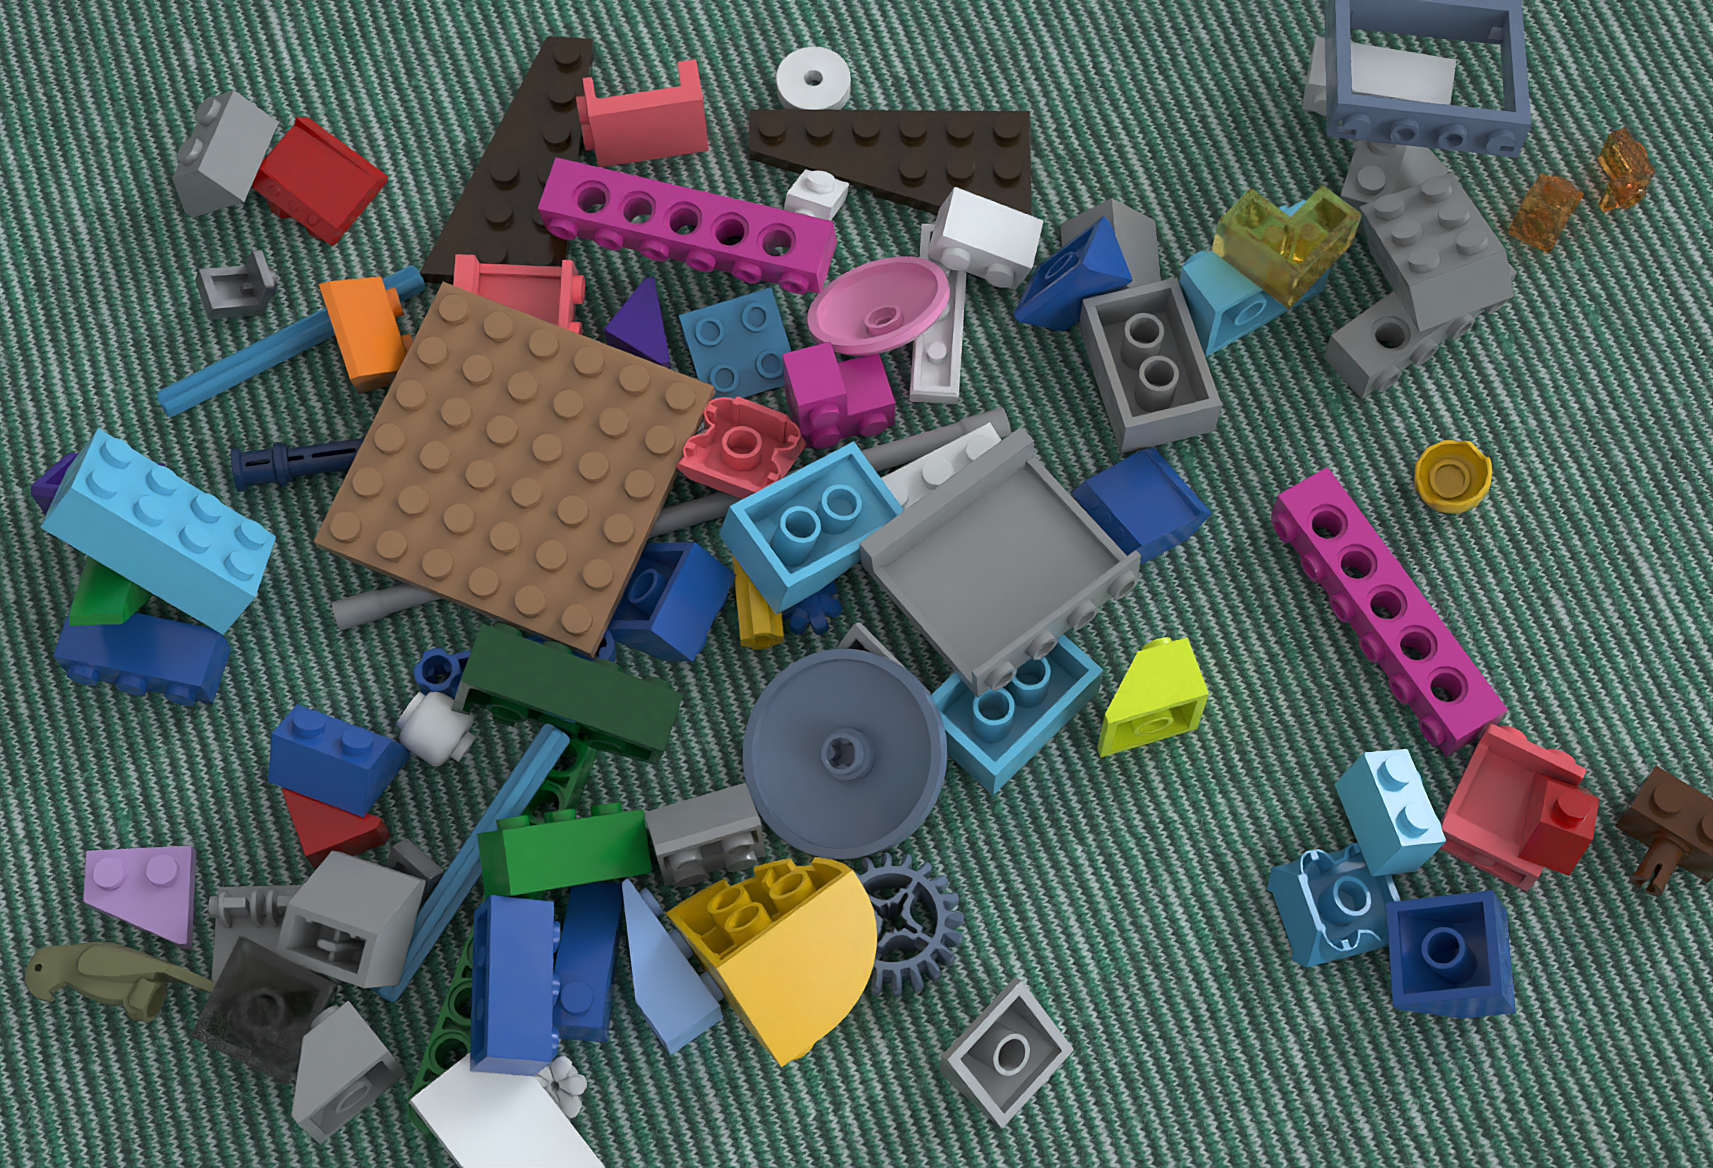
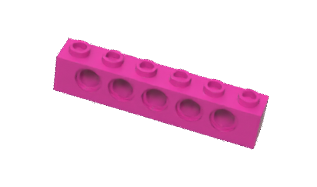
(577, 186)
(1325, 504)

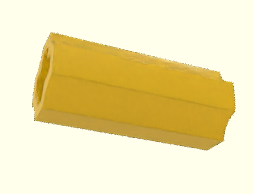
(757, 622)

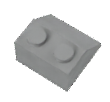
(222, 153)
(1385, 170)
(340, 1071)

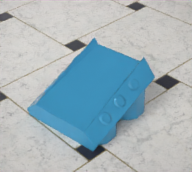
(1332, 905)

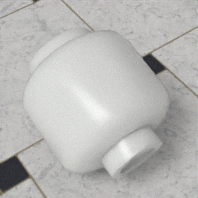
(435, 730)

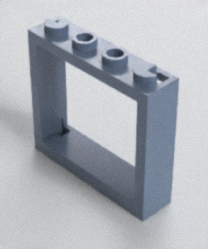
(1424, 122)

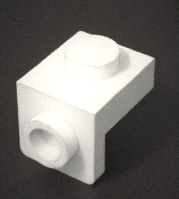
(816, 195)

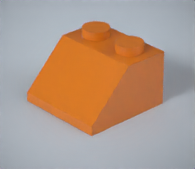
(367, 330)

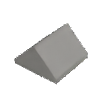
(1133, 232)
(1005, 1054)

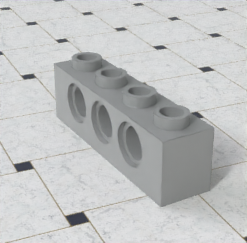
(1368, 365)

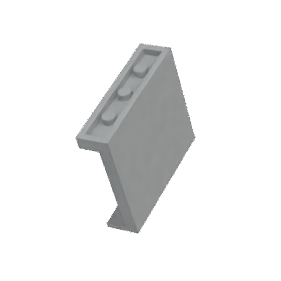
(997, 564)

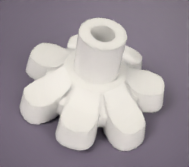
(563, 1085)

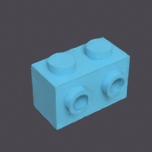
(1390, 812)

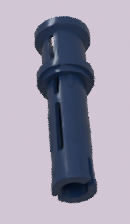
(284, 463)

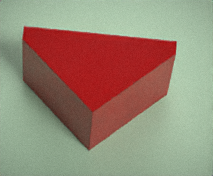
(329, 829)

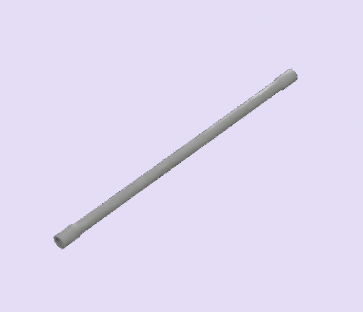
(378, 603)

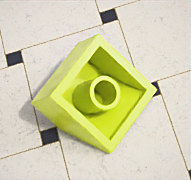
(1156, 699)

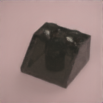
(263, 1009)

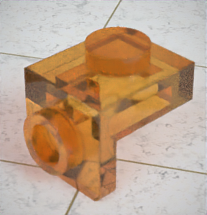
(1628, 169)
(1545, 212)

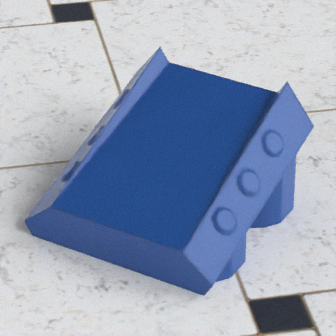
(1142, 504)

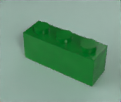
(563, 850)

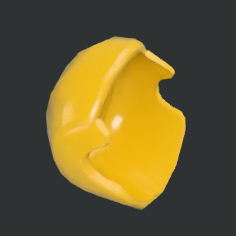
(1452, 476)

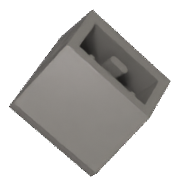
(706, 835)
(352, 921)

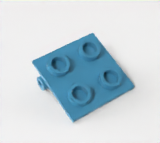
(737, 344)

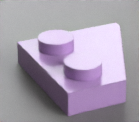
(145, 889)

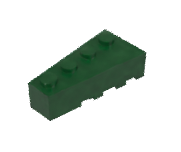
(582, 697)

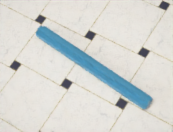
(268, 352)
(466, 865)

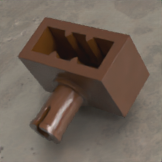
(1676, 827)

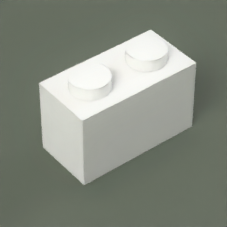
(985, 239)

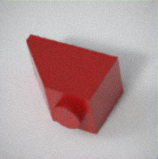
(1557, 824)

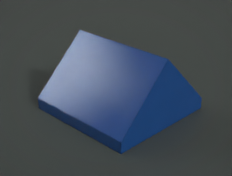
(1079, 270)

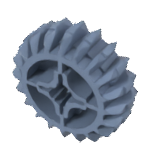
(911, 937)

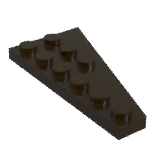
(903, 153)
(500, 204)

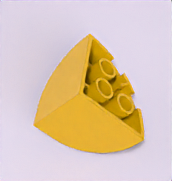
(785, 948)

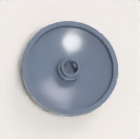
(844, 754)

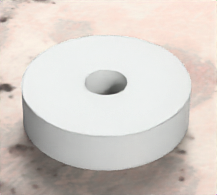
(817, 65)

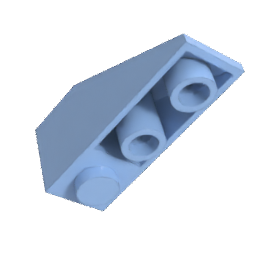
(666, 987)

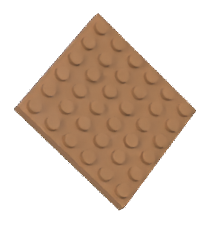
(515, 469)

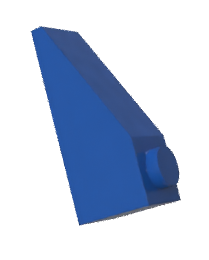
(588, 961)

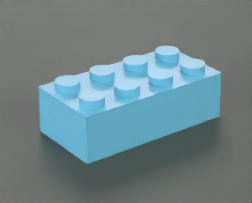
(159, 531)

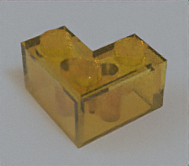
(1284, 251)

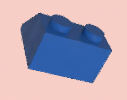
(671, 601)
(333, 760)
(1451, 955)

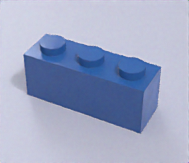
(146, 656)
(513, 986)

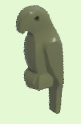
(109, 976)

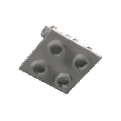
(250, 913)

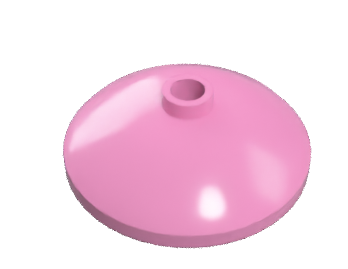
(879, 305)

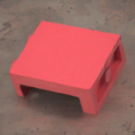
(646, 122)
(534, 290)
(1492, 800)

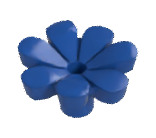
(814, 611)

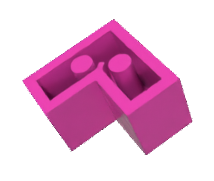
(836, 398)

